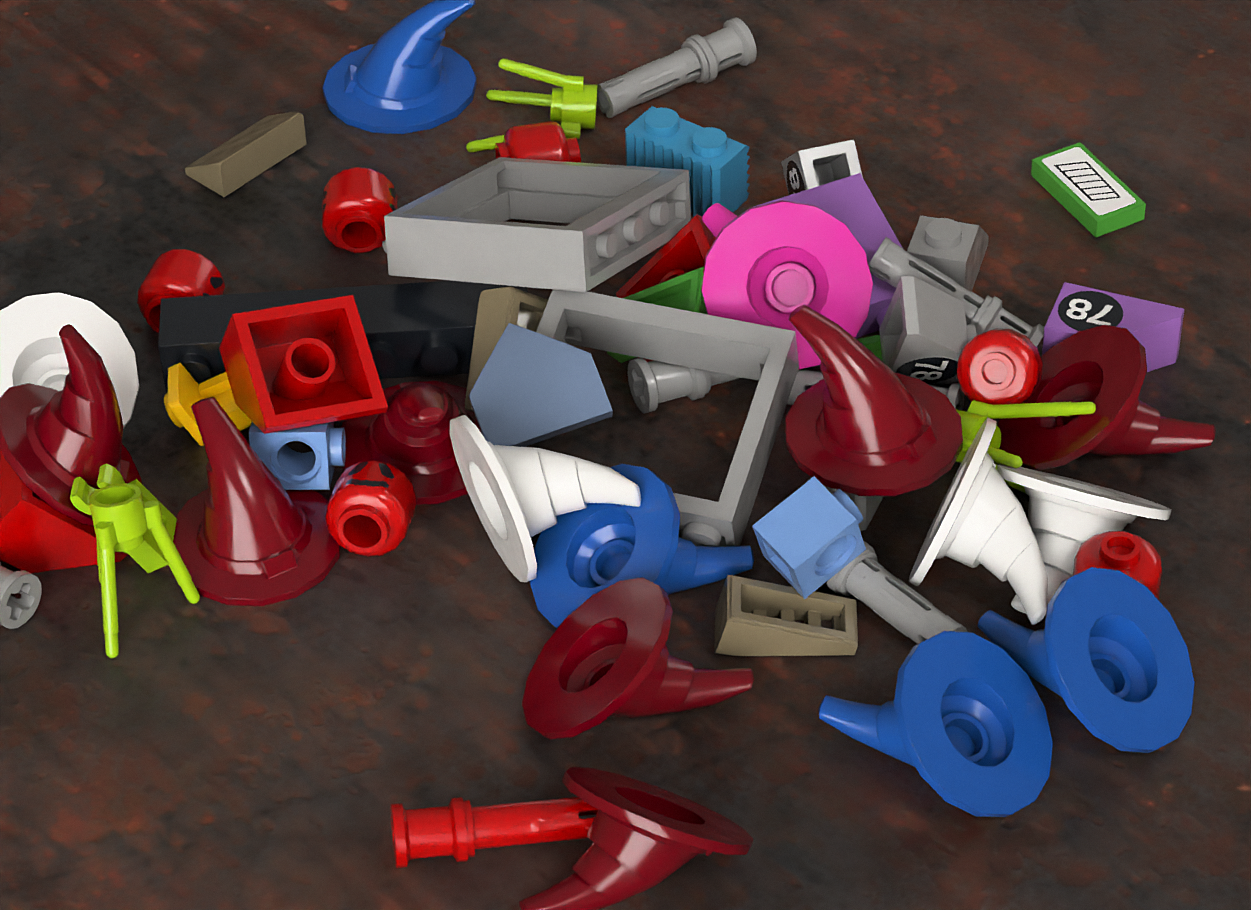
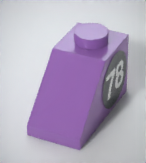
(1151, 323)

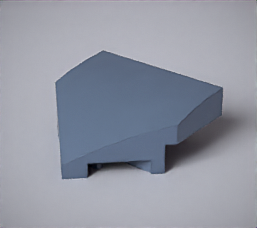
(536, 389)

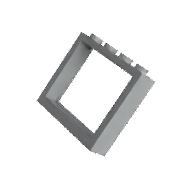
(611, 210)
(703, 344)

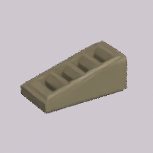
(761, 618)

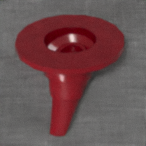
(1102, 368)
(864, 422)
(67, 432)
(414, 437)
(245, 532)
(616, 663)
(637, 841)

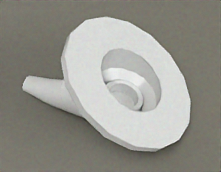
(35, 354)
(526, 488)
(1069, 513)
(986, 526)

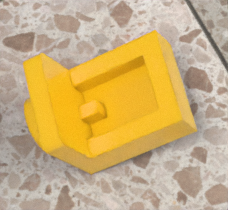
(185, 391)

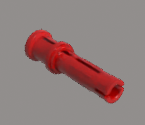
(463, 828)

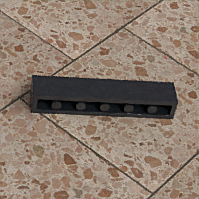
(407, 325)

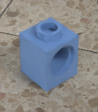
(297, 469)
(811, 536)

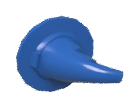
(405, 77)
(625, 542)
(1109, 658)
(962, 721)

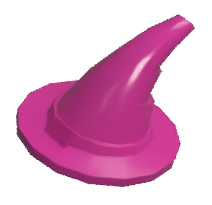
(781, 260)

